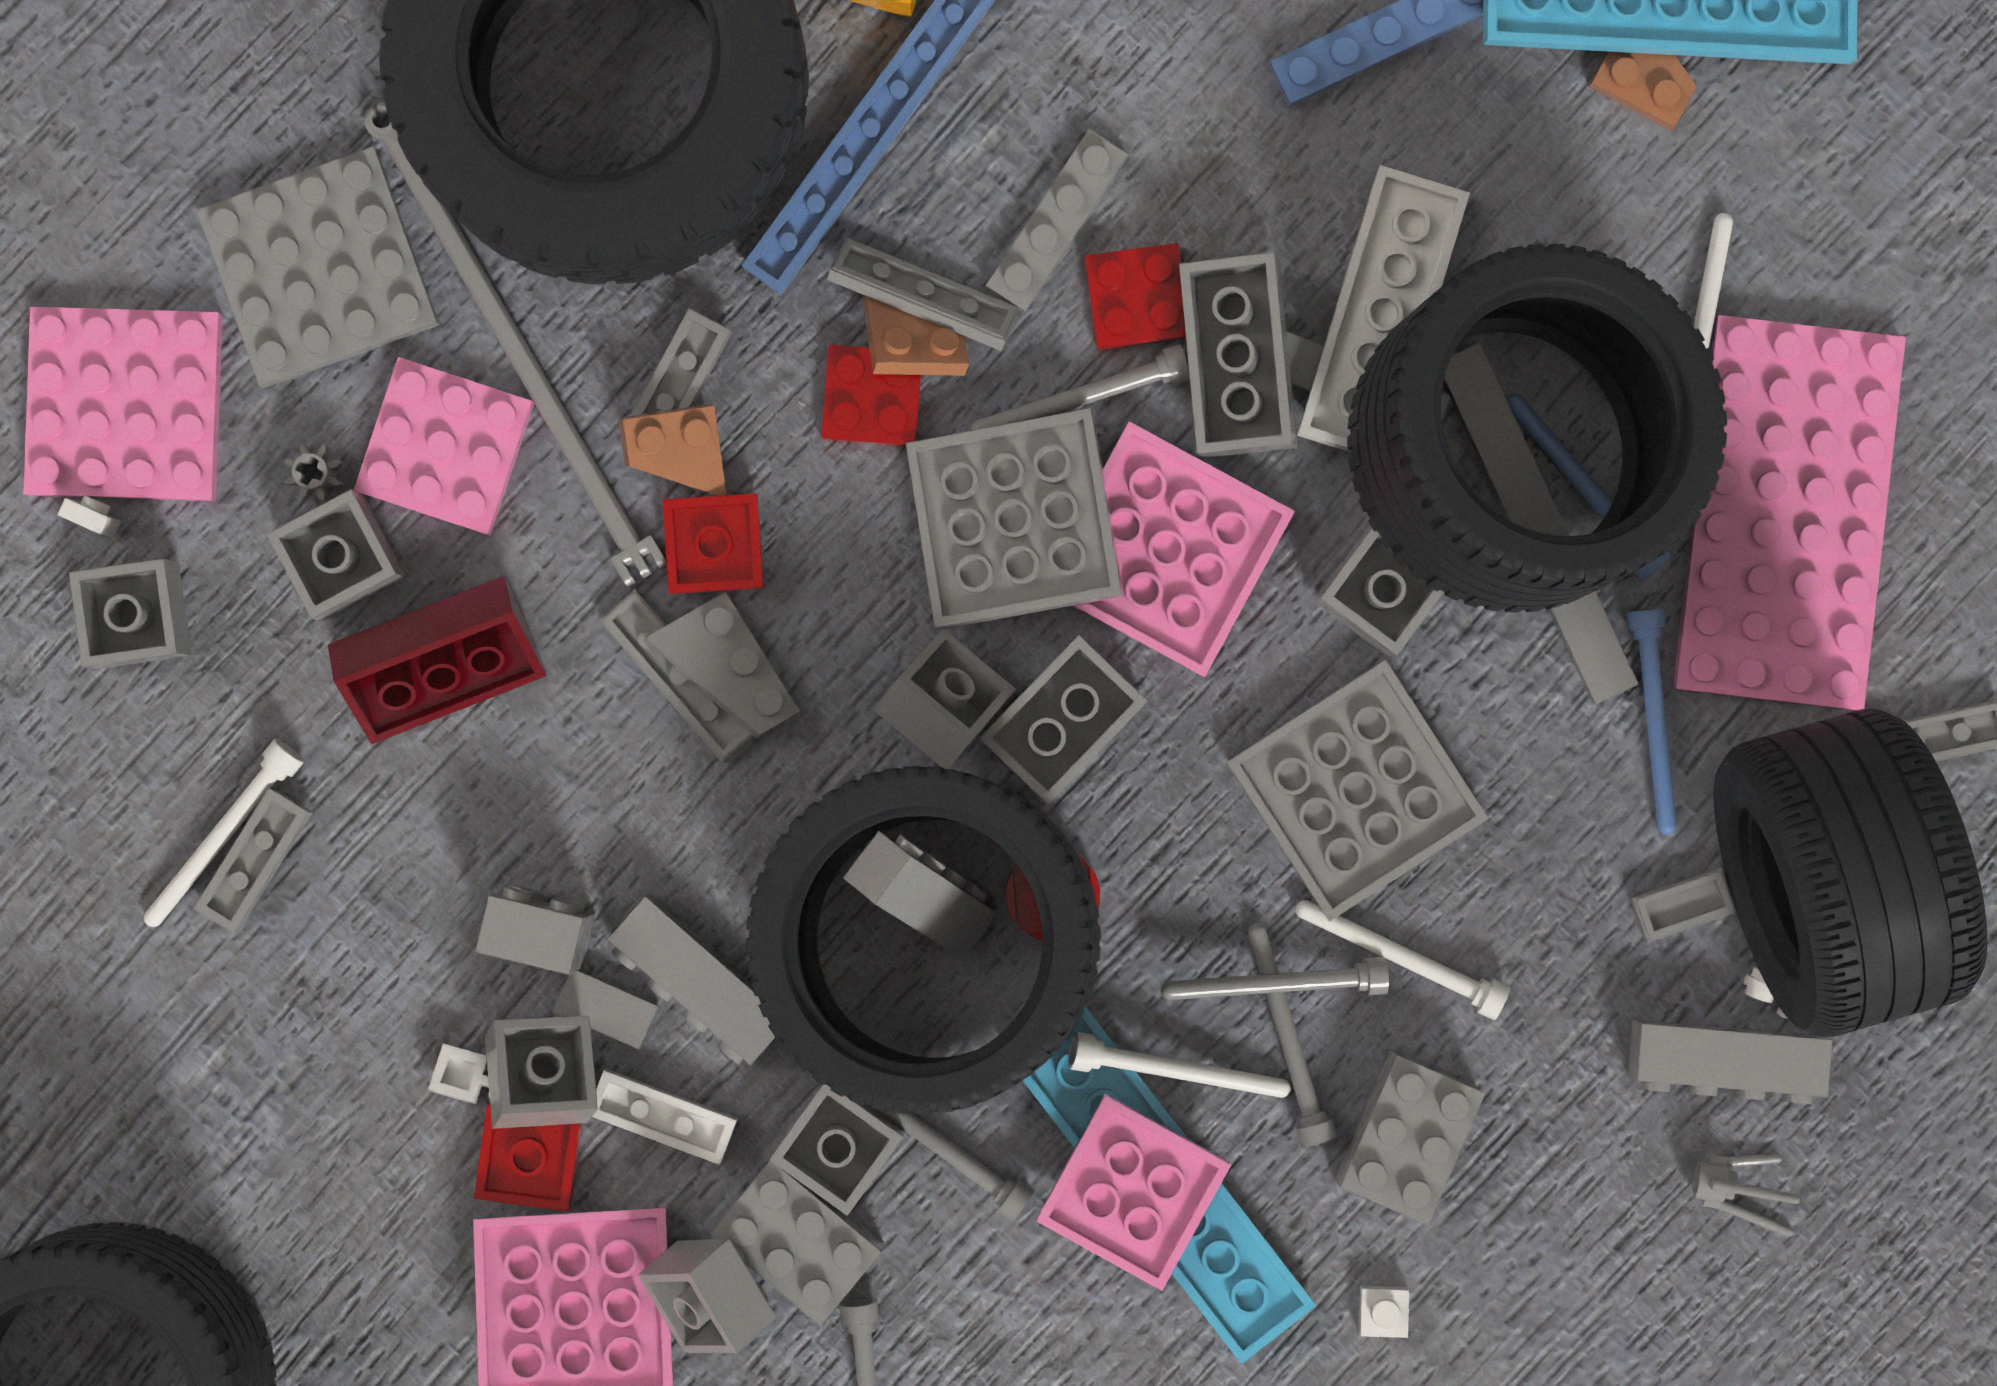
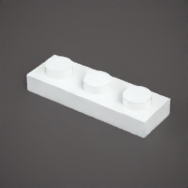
(663, 1116)

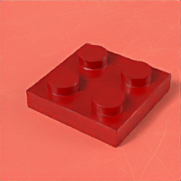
(1136, 296)
(865, 404)
(713, 544)
(528, 1164)

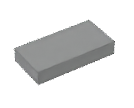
(1683, 904)
(609, 1008)

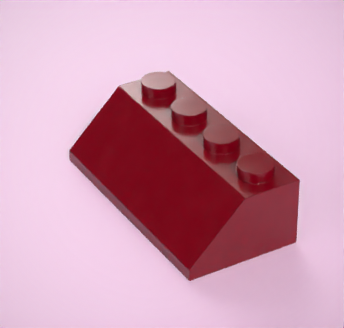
(436, 660)

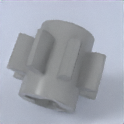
(319, 461)

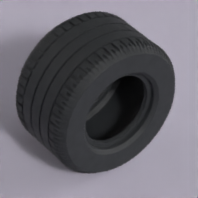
(1850, 872)

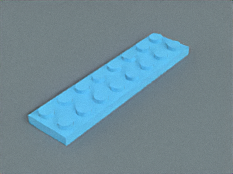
(1706, 28)
(1228, 1261)

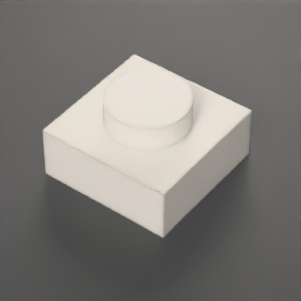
(91, 515)
(1383, 1311)

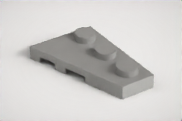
(727, 663)

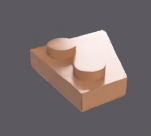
(1646, 84)
(910, 344)
(676, 446)

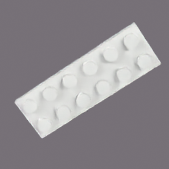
(1391, 271)

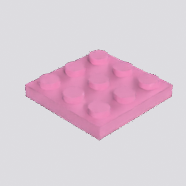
(444, 446)
(1133, 1192)

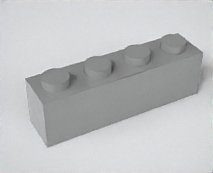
(922, 892)
(695, 976)
(1729, 1059)

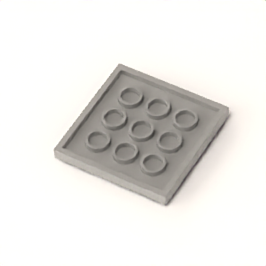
(317, 267)
(1014, 519)
(1357, 790)

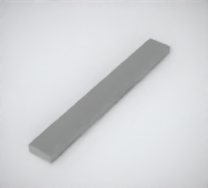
(1530, 505)

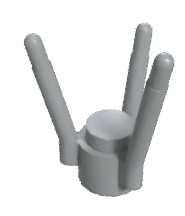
(1716, 1183)

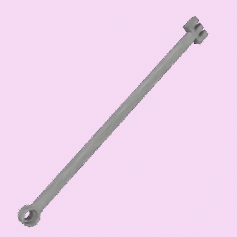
(526, 366)

